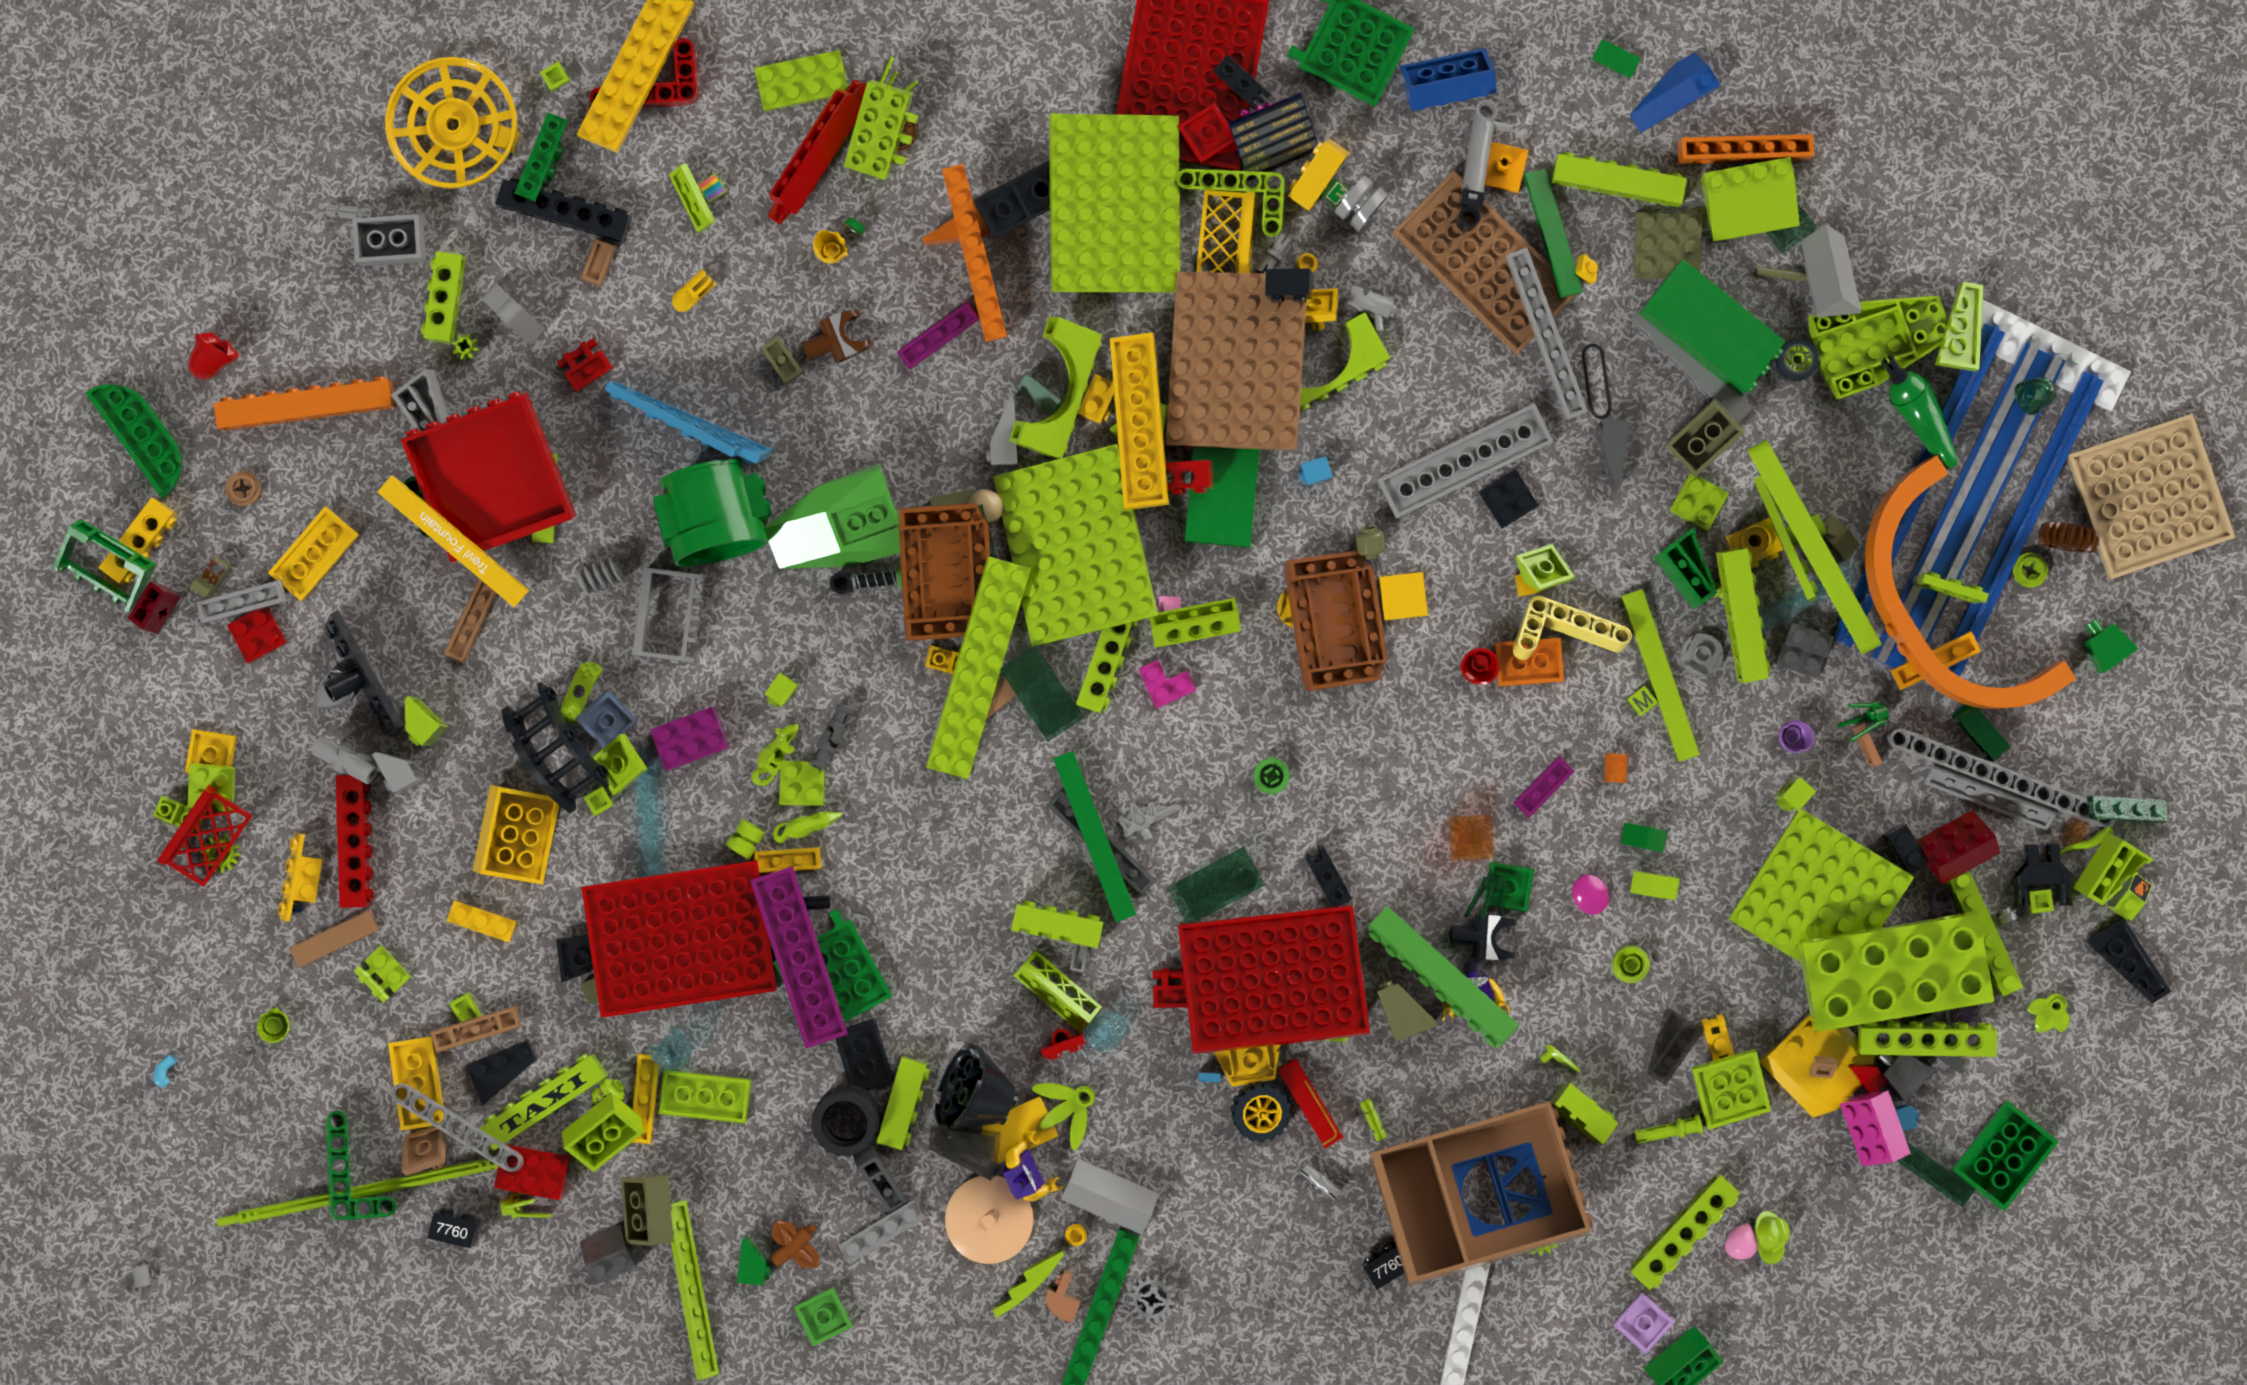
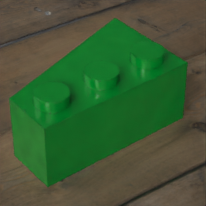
(1687, 569)

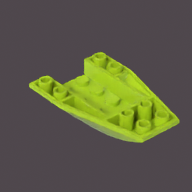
(1856, 343)

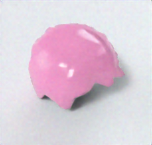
(1741, 1242)

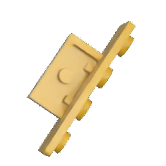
(301, 879)

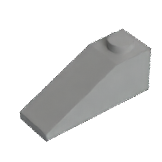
(1001, 450)

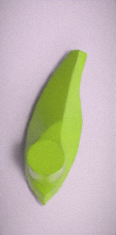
(1554, 1053)

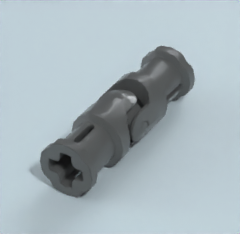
(832, 734)

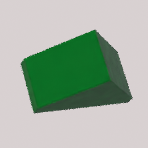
(1643, 837)

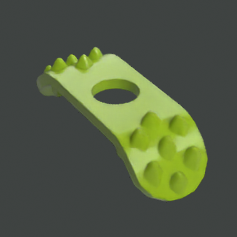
(585, 676)

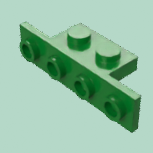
(543, 157)

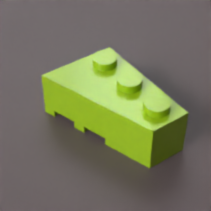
(2110, 868)
(1583, 1113)

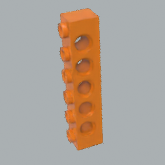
(1744, 149)

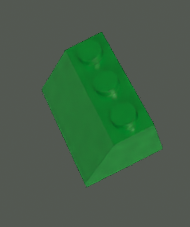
(1684, 1361)

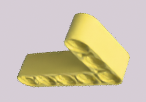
(1567, 626)

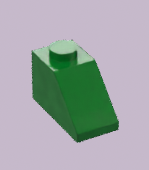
(752, 1264)

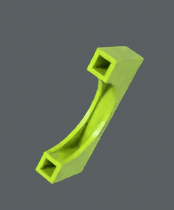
(1079, 350)
(1365, 355)

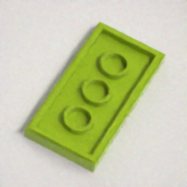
(704, 1096)

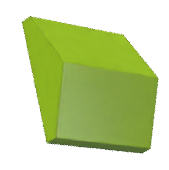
(1543, 568)

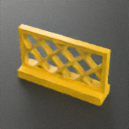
(1245, 232)

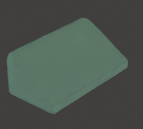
(1039, 394)

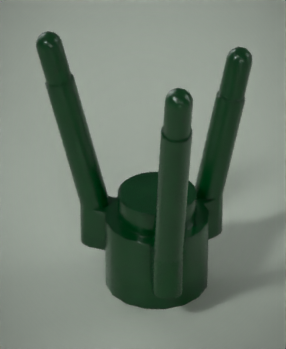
(1493, 884)

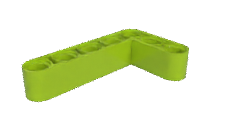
(1241, 185)

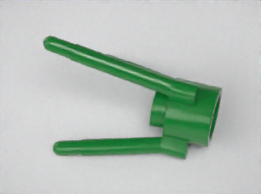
(1876, 713)

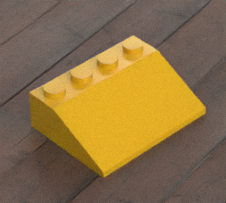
(516, 835)

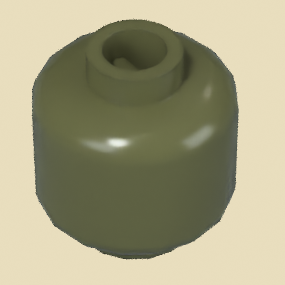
(1370, 542)

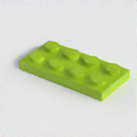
(800, 80)

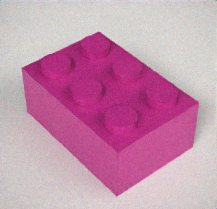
(1875, 1128)

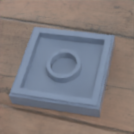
(606, 718)

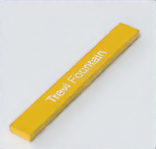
(453, 541)

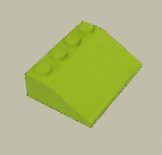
(1751, 199)

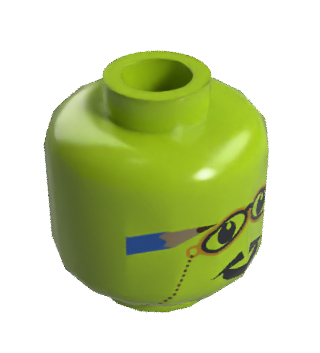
(606, 1087)

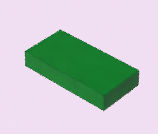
(1616, 58)

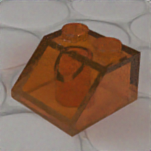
(1470, 837)

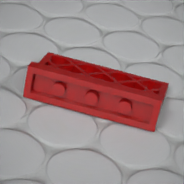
(190, 823)

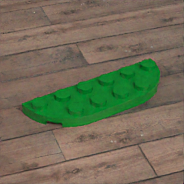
(140, 434)

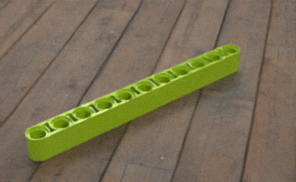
(1814, 546)

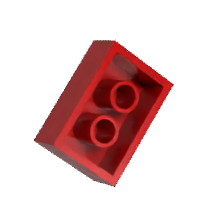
(541, 1175)

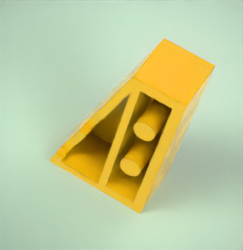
(1317, 173)

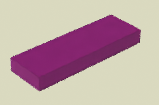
(1543, 787)

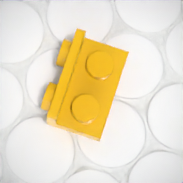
(1098, 399)

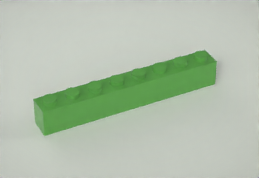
(1442, 978)

